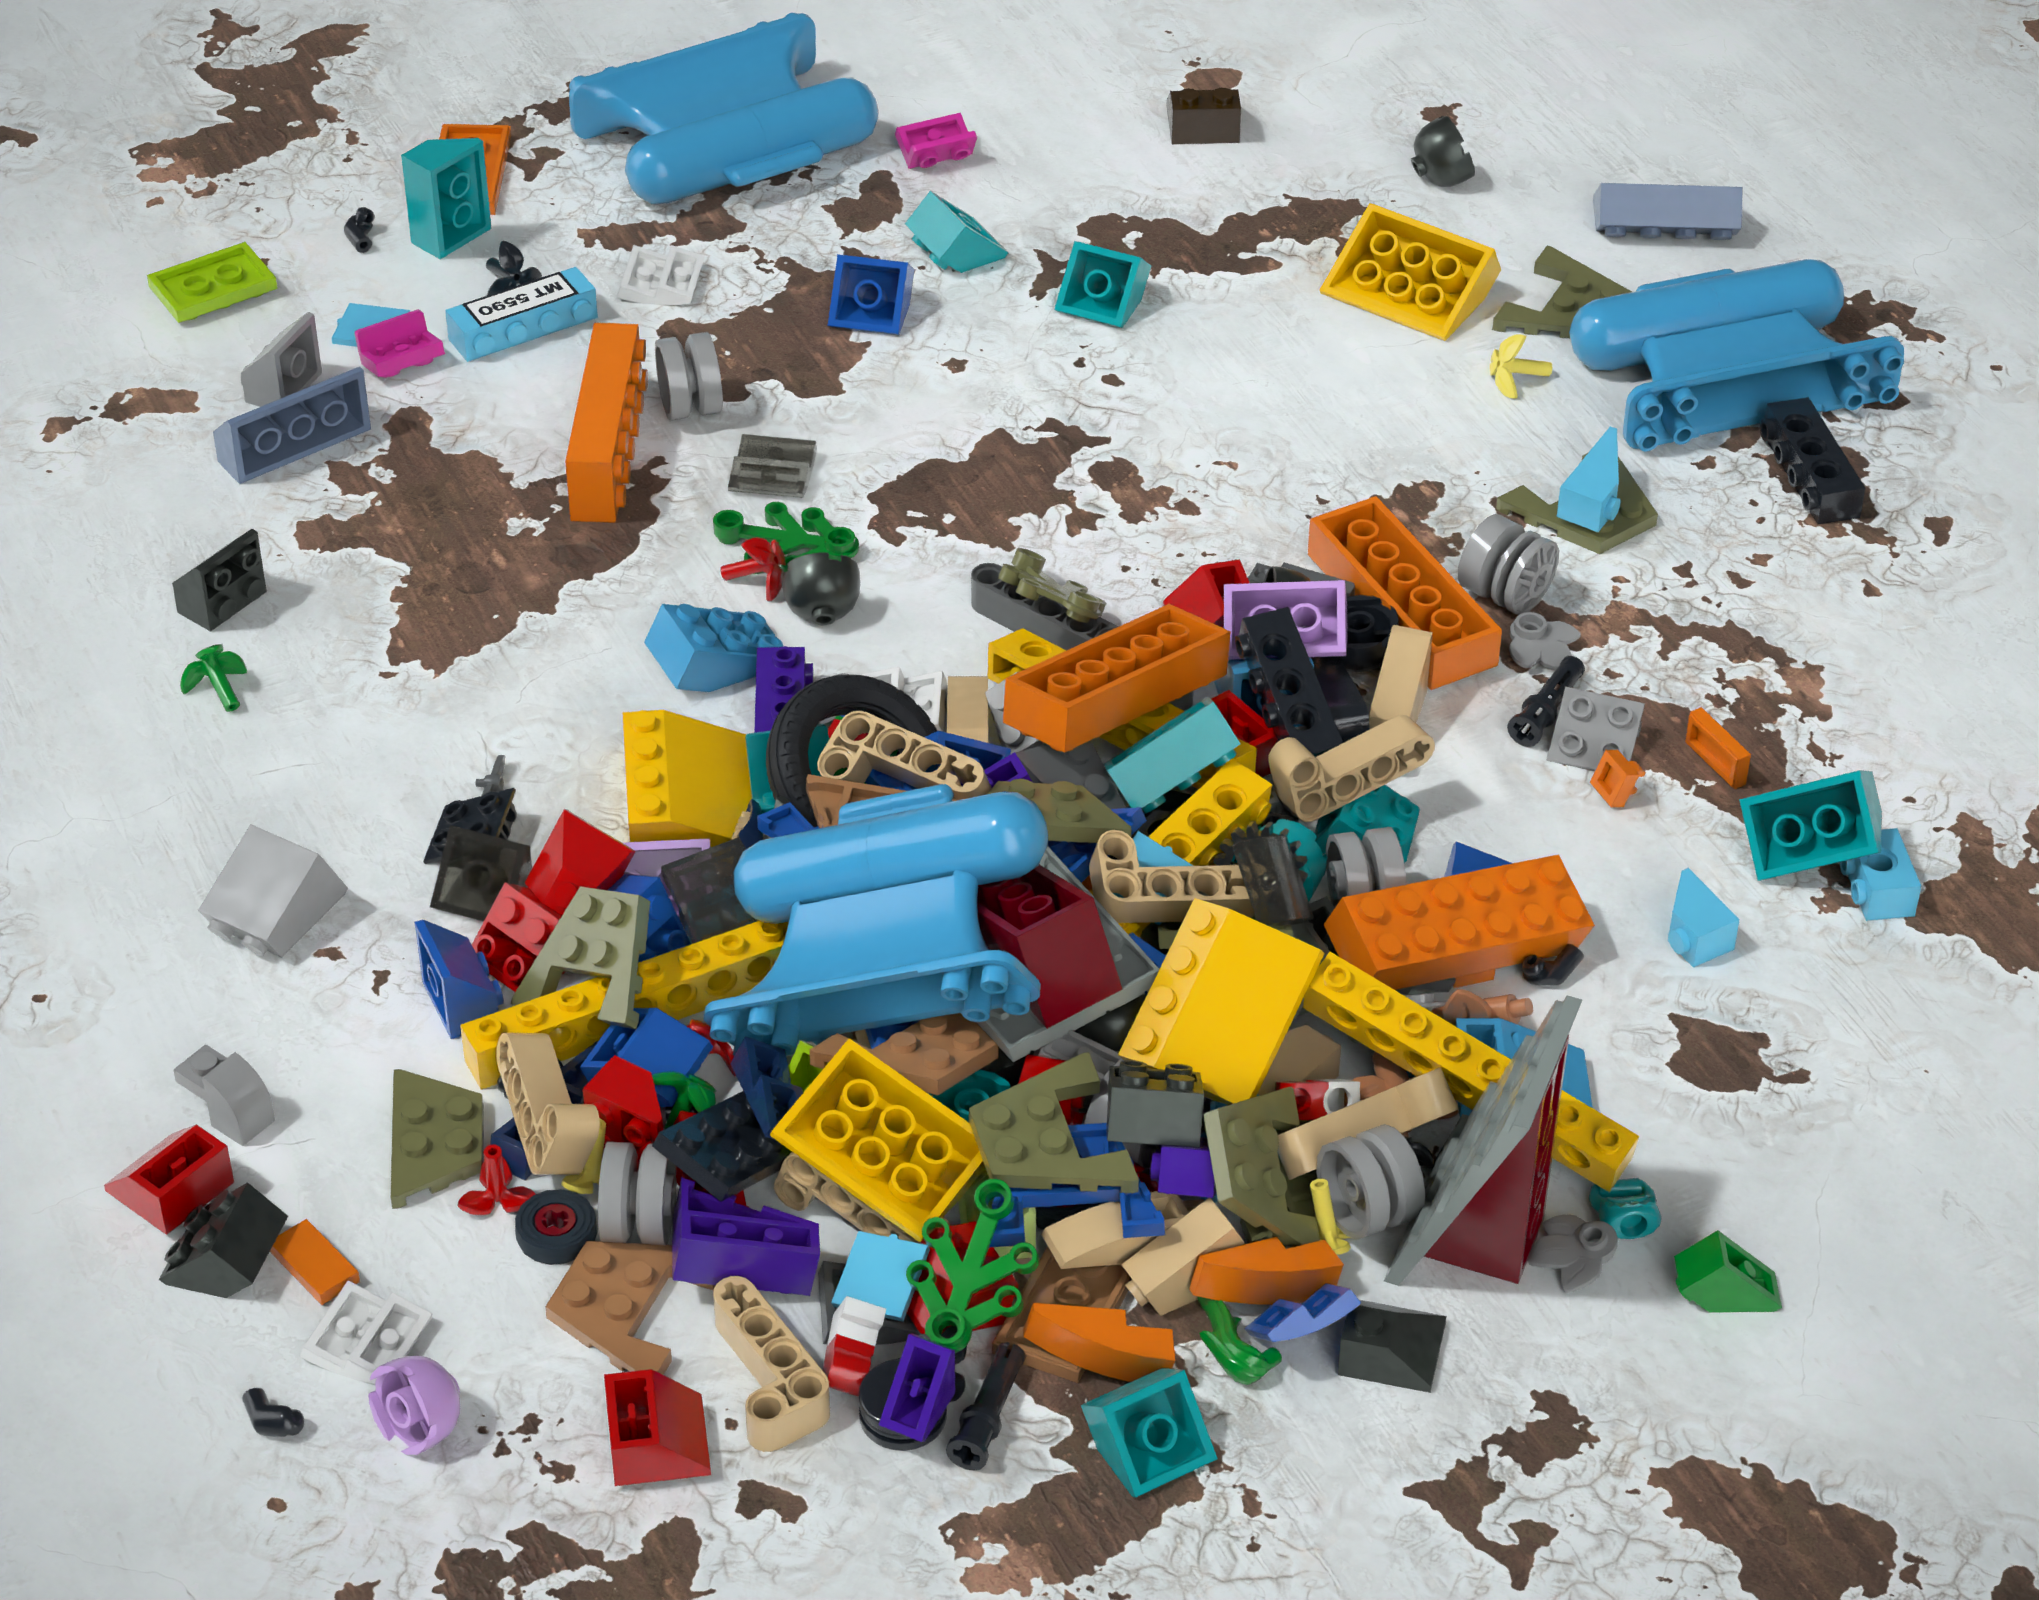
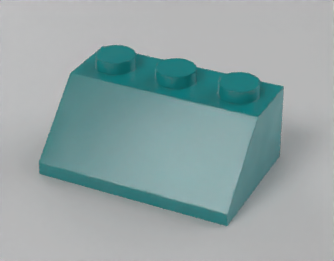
(446, 194)
(1173, 755)
(1813, 824)

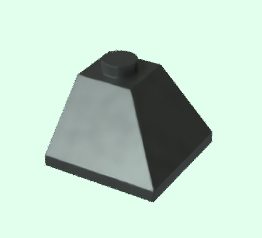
(1391, 1345)

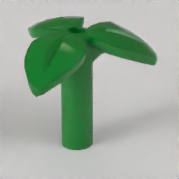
(215, 665)
(690, 1091)

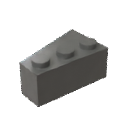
(1077, 766)

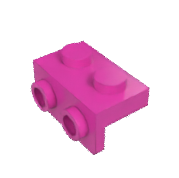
(935, 141)
(397, 344)

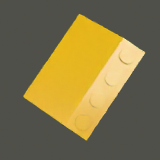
(1412, 272)
(683, 777)
(1222, 1001)
(882, 1139)

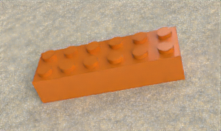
(606, 423)
(1386, 561)
(1115, 677)
(1460, 923)

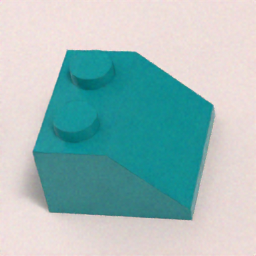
(952, 235)
(1102, 284)
(1150, 1430)

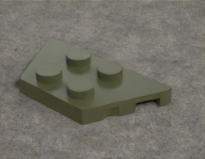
(1068, 809)
(433, 1135)

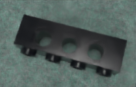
(1812, 460)
(1278, 636)

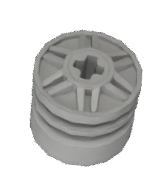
(1508, 564)

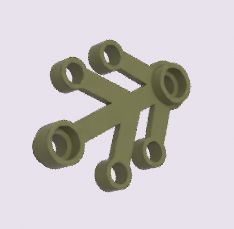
(1034, 582)

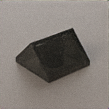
(475, 871)

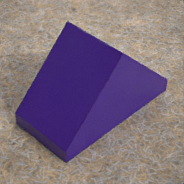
(920, 1388)

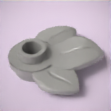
(1540, 640)
(1569, 1249)

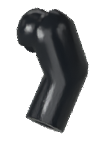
(358, 227)
(1555, 972)
(271, 1419)

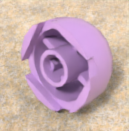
(415, 1402)

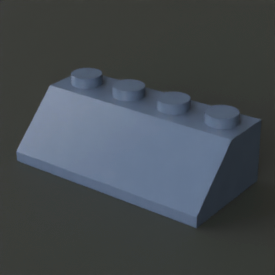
(1668, 209)
(293, 426)

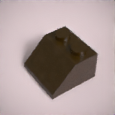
(1204, 116)

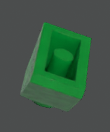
(1725, 1277)

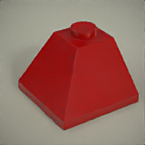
(576, 857)

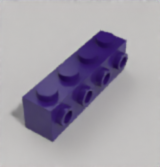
(778, 678)

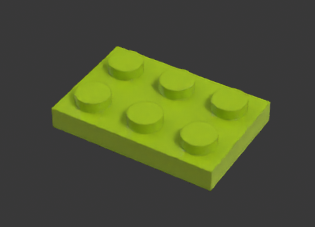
(212, 282)

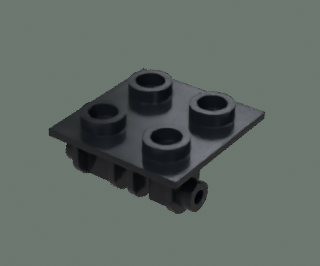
(485, 814)

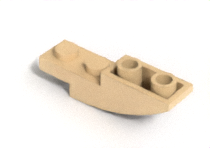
(1096, 1233)

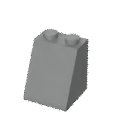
(270, 893)

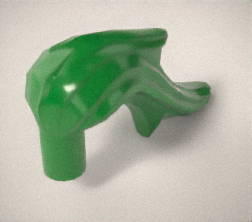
(1236, 1357)

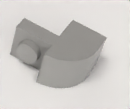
(233, 1091)

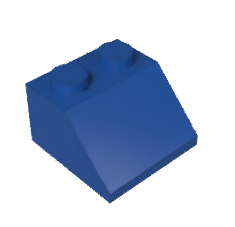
(870, 294)
(455, 977)

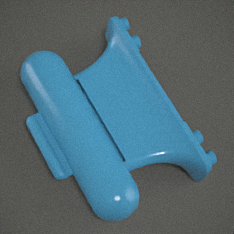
(724, 111)
(1729, 347)
(883, 917)

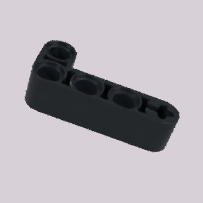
(1342, 697)

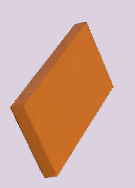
(496, 146)

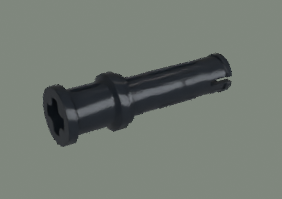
(1565, 675)
(981, 1420)

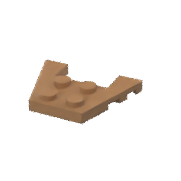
(928, 1053)
(609, 1297)

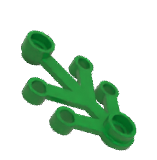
(836, 541)
(969, 1275)

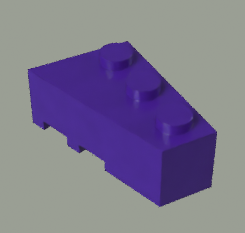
(732, 1240)

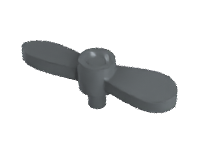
(495, 780)

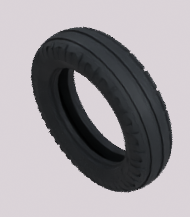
(829, 697)

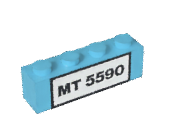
(521, 313)

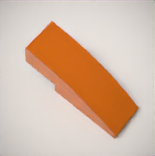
(1266, 1272)
(1100, 1340)

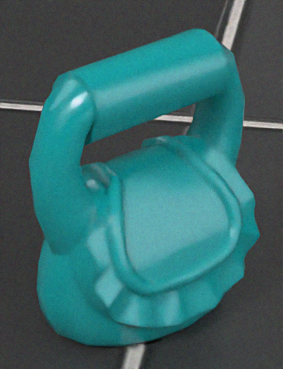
(1628, 1215)

